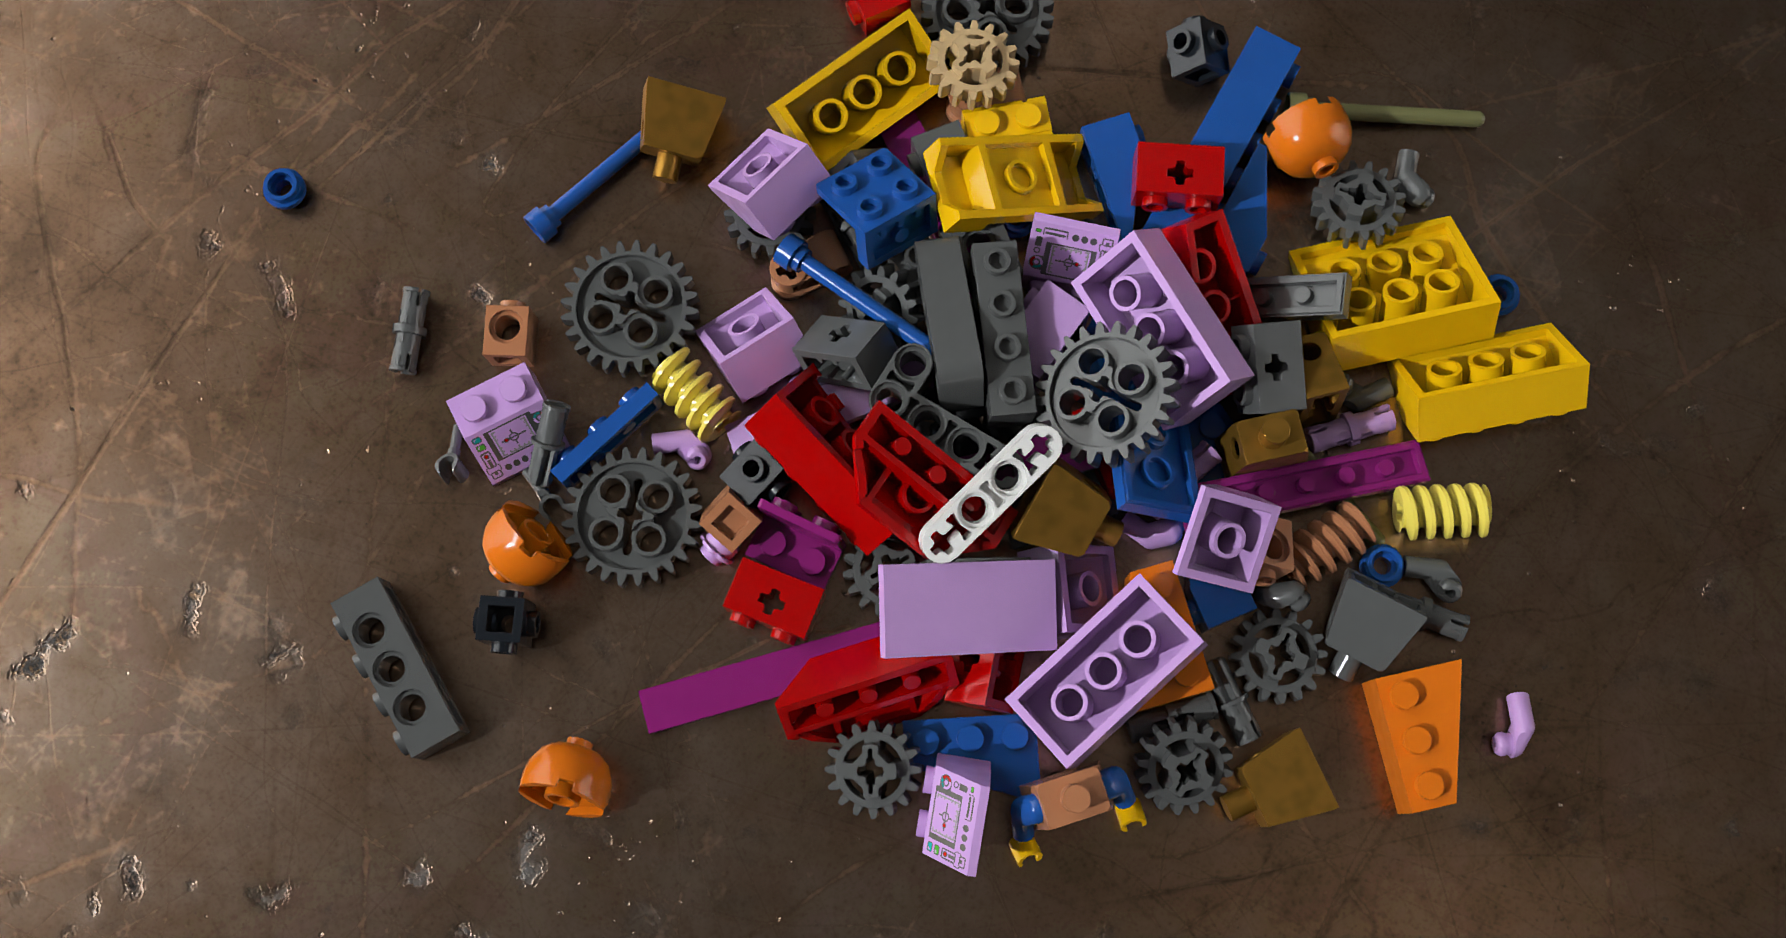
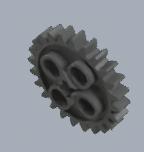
(1029, 25)
(645, 275)
(1124, 357)
(594, 513)

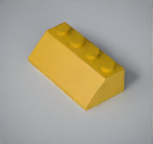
(859, 91)
(1490, 383)

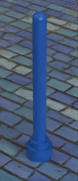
(547, 219)
(795, 255)

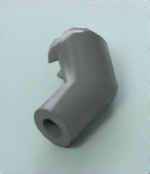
(1416, 189)
(1362, 397)
(1436, 574)
(1283, 594)

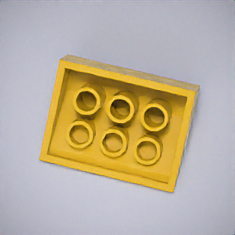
(1406, 294)

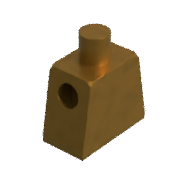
(676, 125)
(1324, 380)
(1263, 443)
(1065, 512)
(1280, 784)

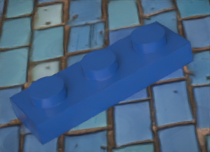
(607, 434)

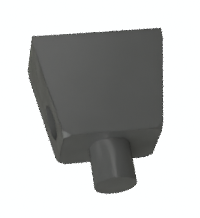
(1369, 625)

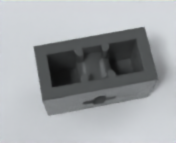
(846, 351)
(1277, 362)

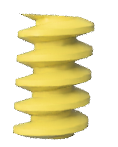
(693, 397)
(1442, 508)

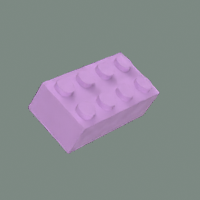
(1150, 288)
(1105, 672)

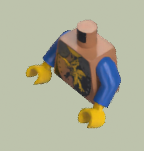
(1068, 799)

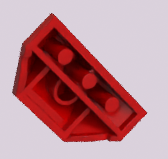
(908, 479)
(860, 686)

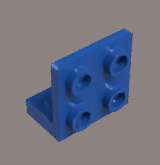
(882, 204)

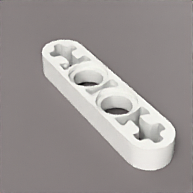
(995, 499)

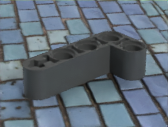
(950, 324)
(918, 408)

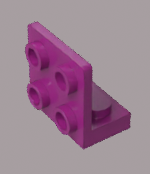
(796, 544)

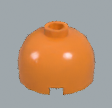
(1310, 139)
(521, 546)
(569, 777)

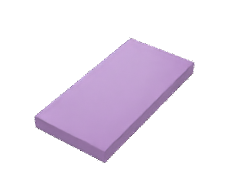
(967, 608)

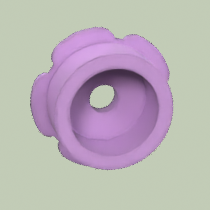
(715, 551)

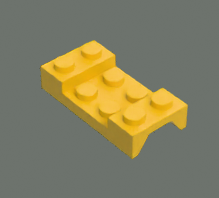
(1007, 179)

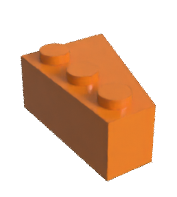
(1194, 677)
(1418, 733)

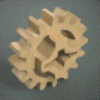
(972, 65)

